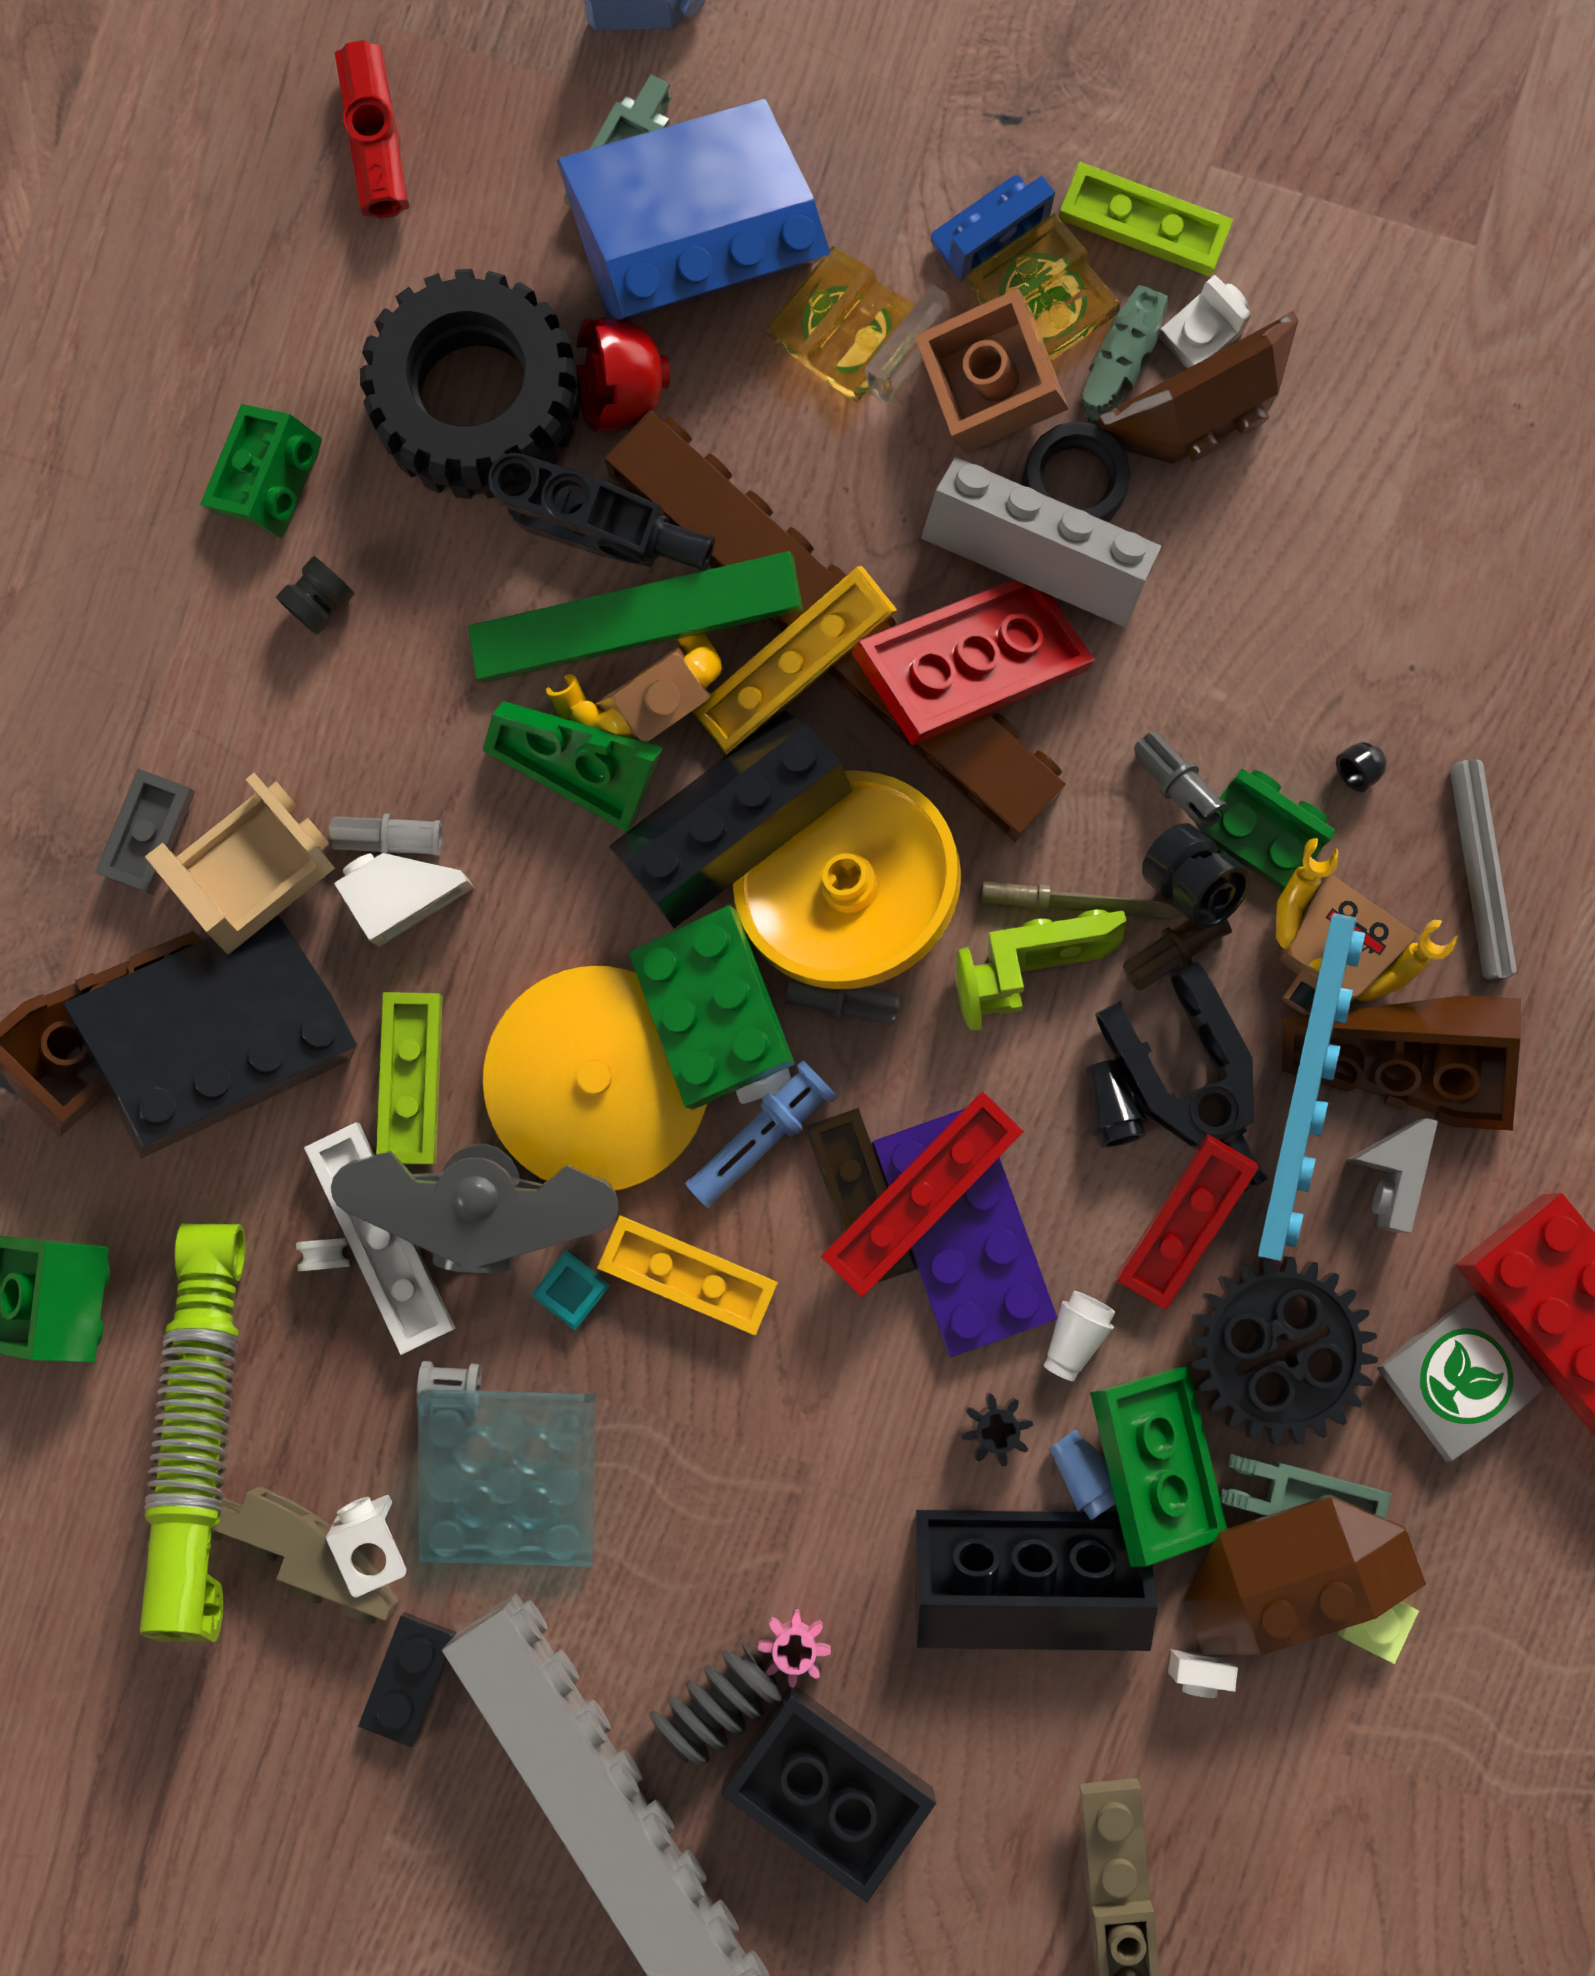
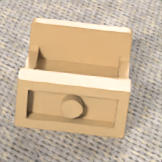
(246, 866)

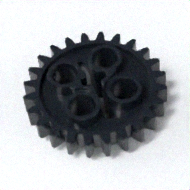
(1301, 1398)

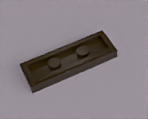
(850, 1171)

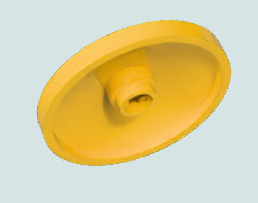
(855, 888)
(586, 1080)

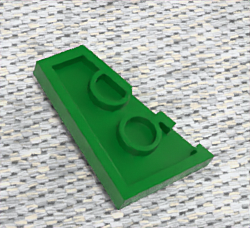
(575, 760)

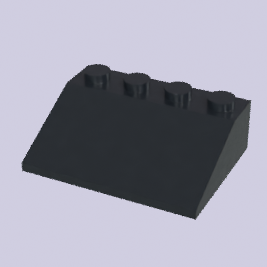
(210, 1034)

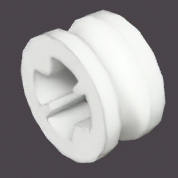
(322, 1254)

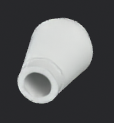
(1078, 1334)

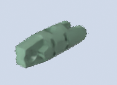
(1124, 352)

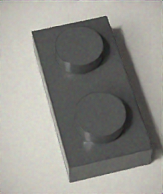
(147, 818)

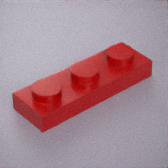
(1187, 1221)

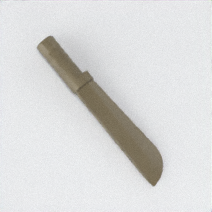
(1041, 897)

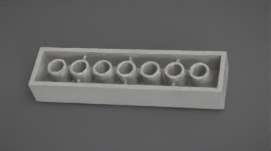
(595, 1797)

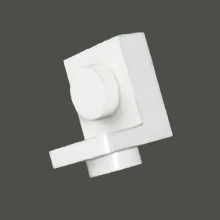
(1206, 323)

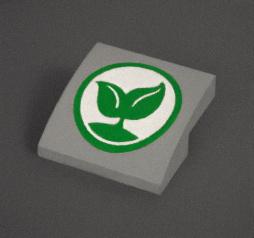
(1460, 1378)

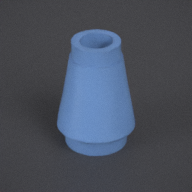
(1084, 1474)

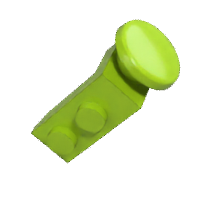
(1033, 946)

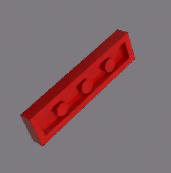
(922, 1194)

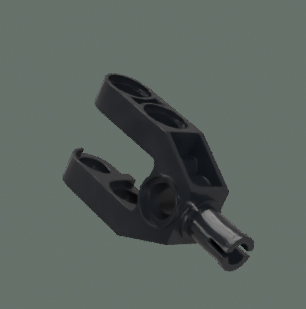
(613, 519)
(1224, 1049)

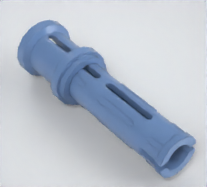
(710, 1185)

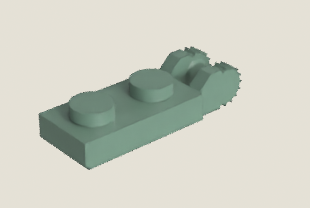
(1296, 1486)

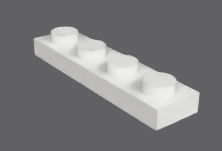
(389, 1263)

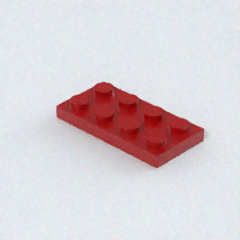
(971, 658)

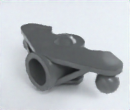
(475, 1209)

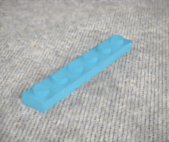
(1316, 1062)

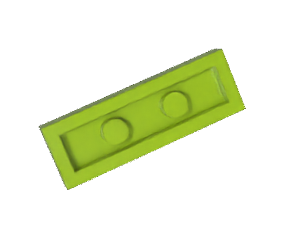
(1145, 219)
(410, 1076)

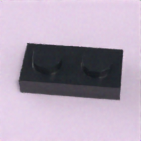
(407, 1680)

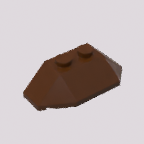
(1208, 399)
(1299, 1577)

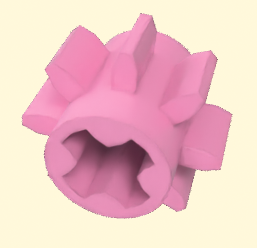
(806, 1658)

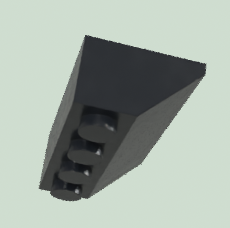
(732, 817)
(1029, 1582)

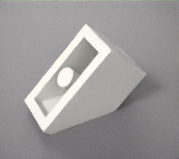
(397, 893)

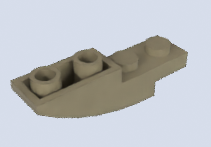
(281, 1527)
(1117, 1879)

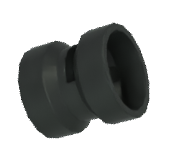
(328, 593)

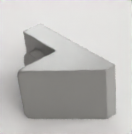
(1405, 1159)

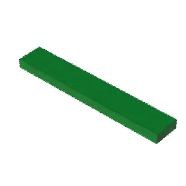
(636, 617)

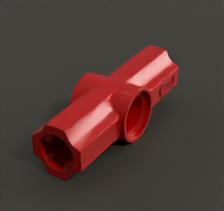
(366, 103)

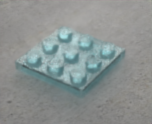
(506, 1477)

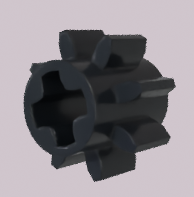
(1010, 1437)

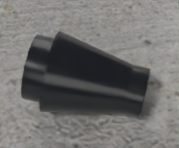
(1113, 1106)

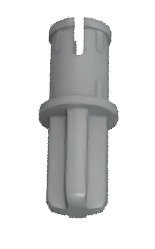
(385, 835)

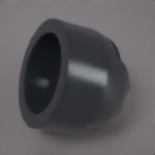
(1361, 766)

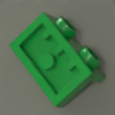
(262, 469)
(1267, 828)

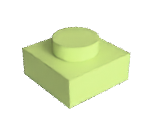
(1384, 1634)

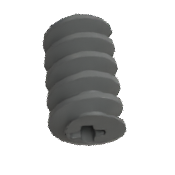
(717, 1706)

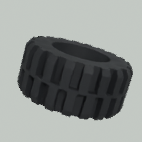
(455, 317)

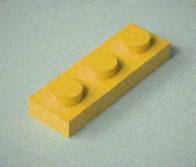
(687, 1275)

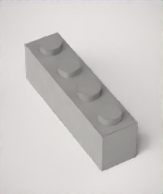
(1040, 541)

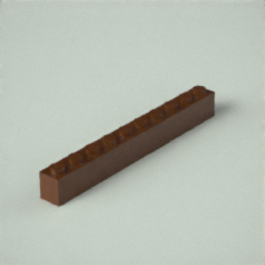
(695, 493)

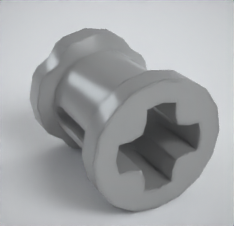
(449, 1378)

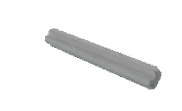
(1483, 870)

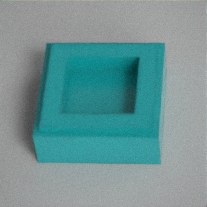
(571, 1289)

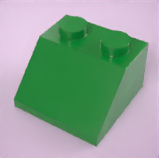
(51, 1298)

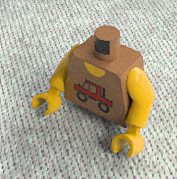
(652, 697)
(1302, 928)

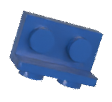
(992, 223)

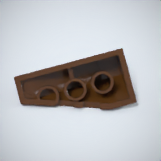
(45, 1054)
(1431, 1054)

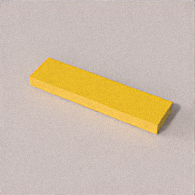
(794, 659)

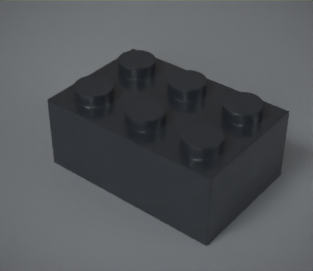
(829, 1793)

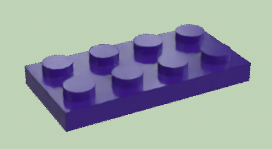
(976, 1255)

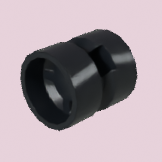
(1195, 875)

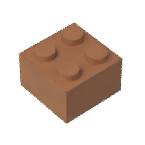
(991, 372)

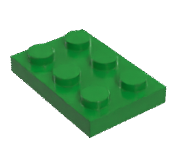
(711, 1008)
(1159, 1465)

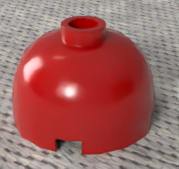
(619, 374)

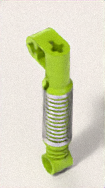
(179, 1595)

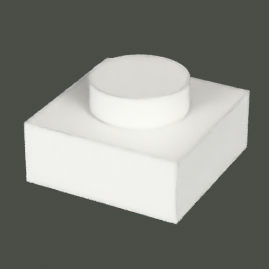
(1202, 1674)

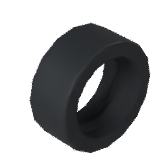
(1088, 438)

